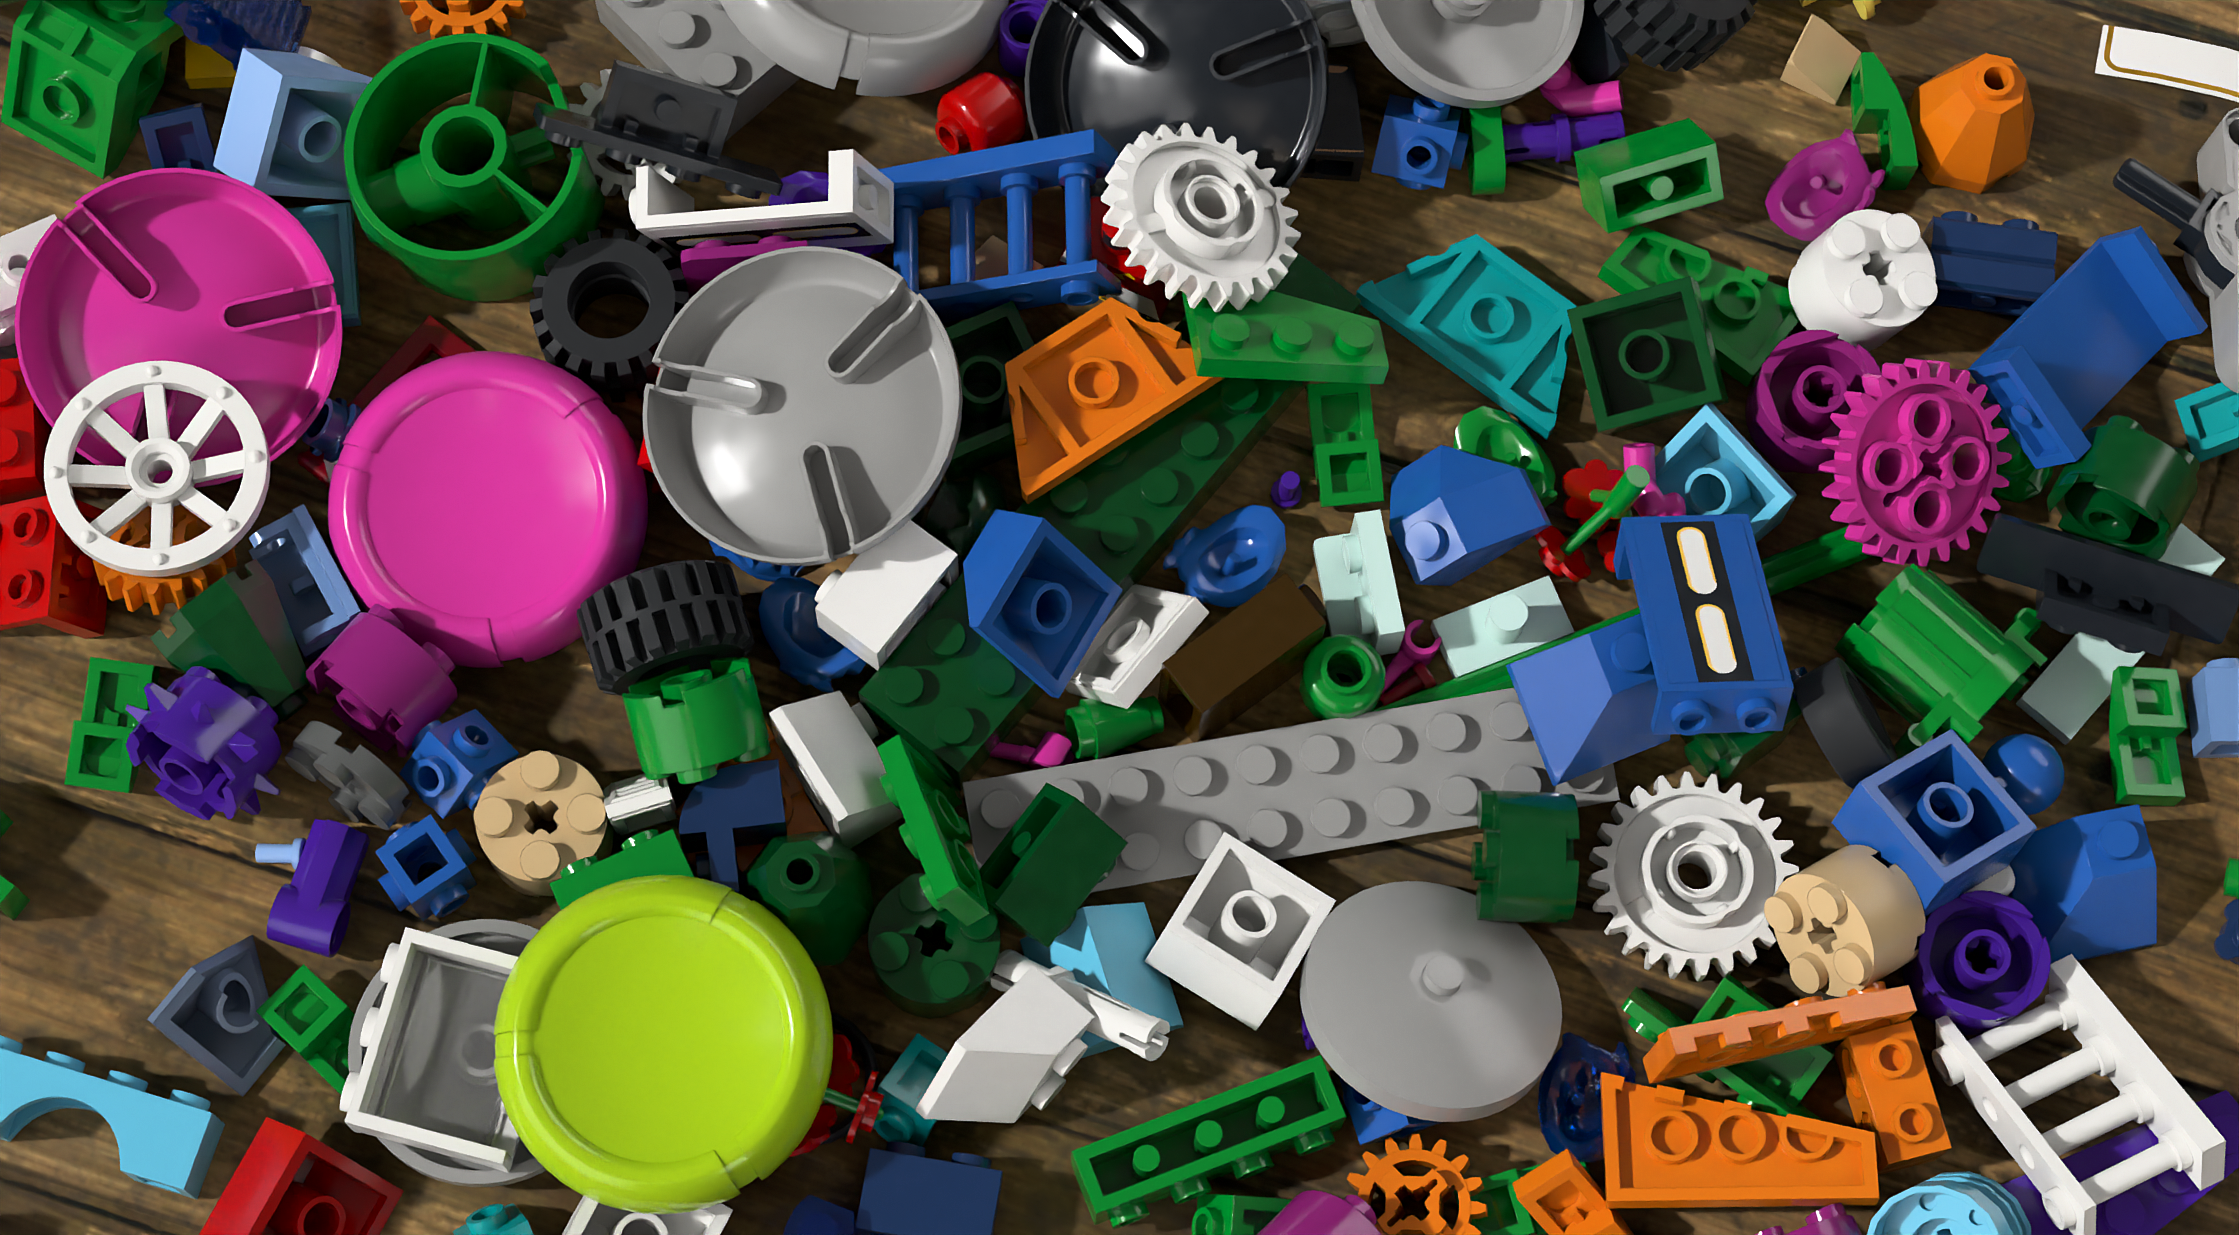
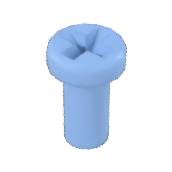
(280, 852)

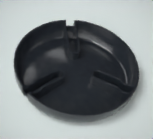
(1205, 63)

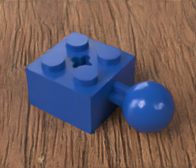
(1950, 814)

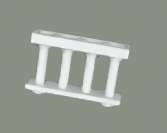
(2108, 1048)

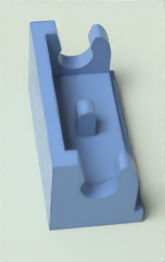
(305, 580)

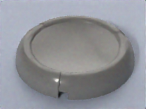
(880, 43)
(803, 406)

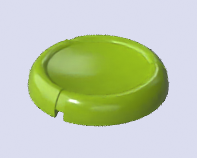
(663, 1044)

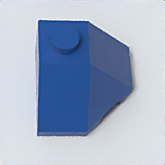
(1460, 513)

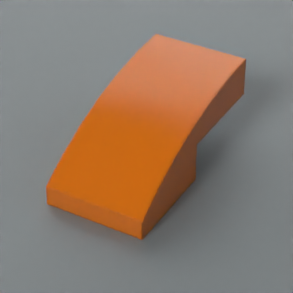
(1567, 1199)

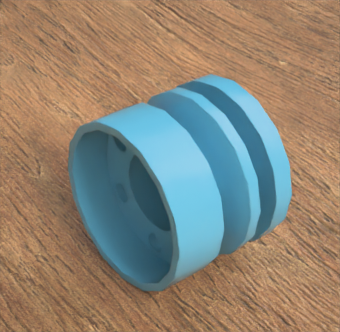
(1952, 1206)

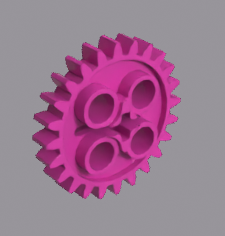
(1915, 462)

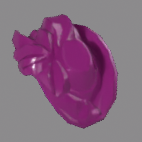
(1822, 187)

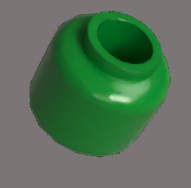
(1345, 660)

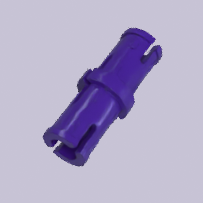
(1560, 136)

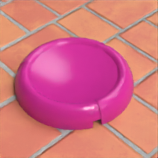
(186, 275)
(487, 505)

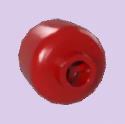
(981, 114)

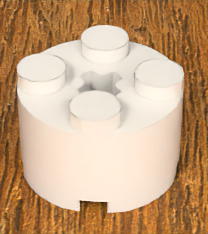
(1864, 278)

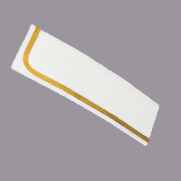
(2169, 61)

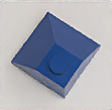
(1035, 597)
(1590, 699)
(2090, 884)

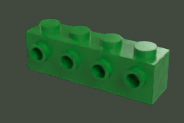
(1207, 1140)

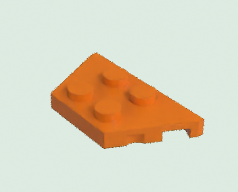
(1094, 391)

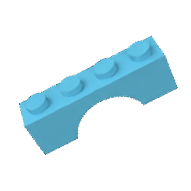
(157, 1137)

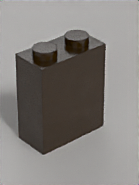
(1242, 658)

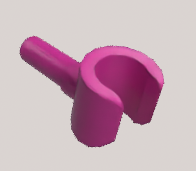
(1409, 654)
(1051, 752)

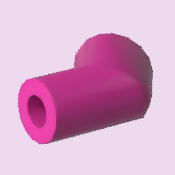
(1577, 98)
(1651, 500)

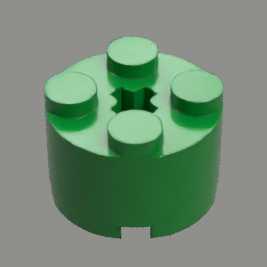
(696, 719)

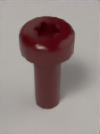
(1420, 679)

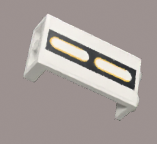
(855, 214)

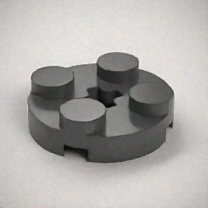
(357, 778)

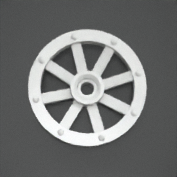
(150, 458)

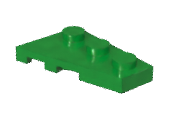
(933, 830)

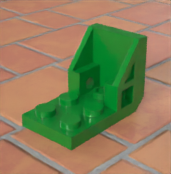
(86, 75)

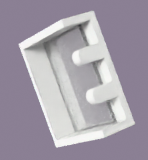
(434, 1053)

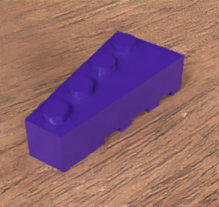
(2147, 1205)

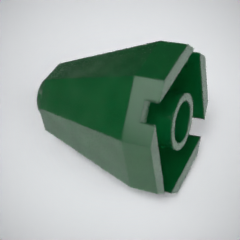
(241, 638)
(815, 890)

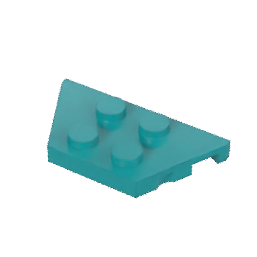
(1484, 324)

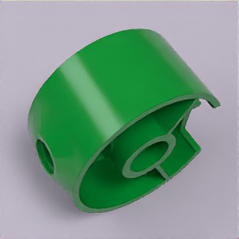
(453, 143)

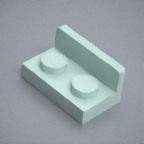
(1360, 584)

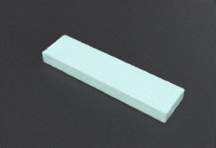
(2084, 668)

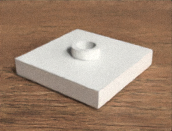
(1134, 643)

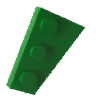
(1741, 307)
(1286, 341)

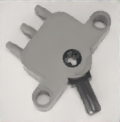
(2207, 232)

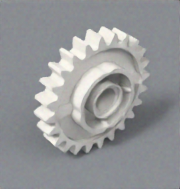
(1200, 217)
(1655, 904)

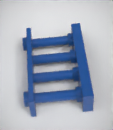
(1018, 174)

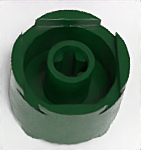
(2126, 489)
(1526, 856)
(922, 983)

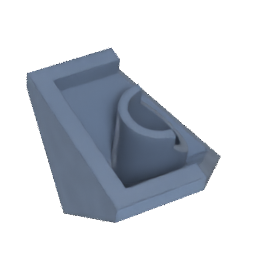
(216, 1017)

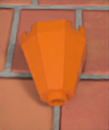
(1972, 123)

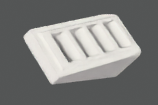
(638, 803)

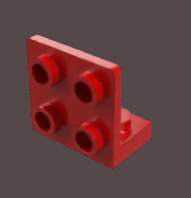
(47, 574)

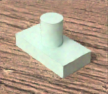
(1501, 627)

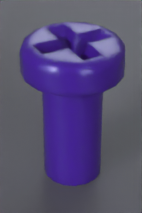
(1286, 490)

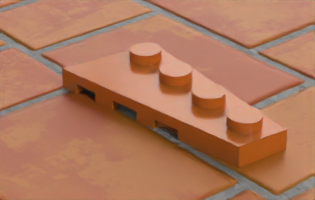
(1776, 1031)
(1709, 1153)

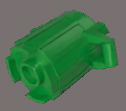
(1938, 657)

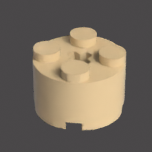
(534, 790)
(1846, 921)

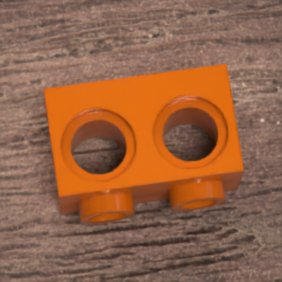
(1893, 1096)

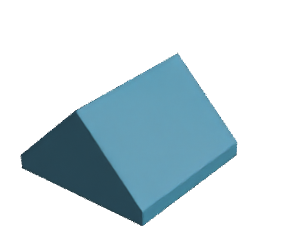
(1722, 473)
(1108, 954)

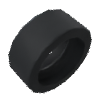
(1844, 721)

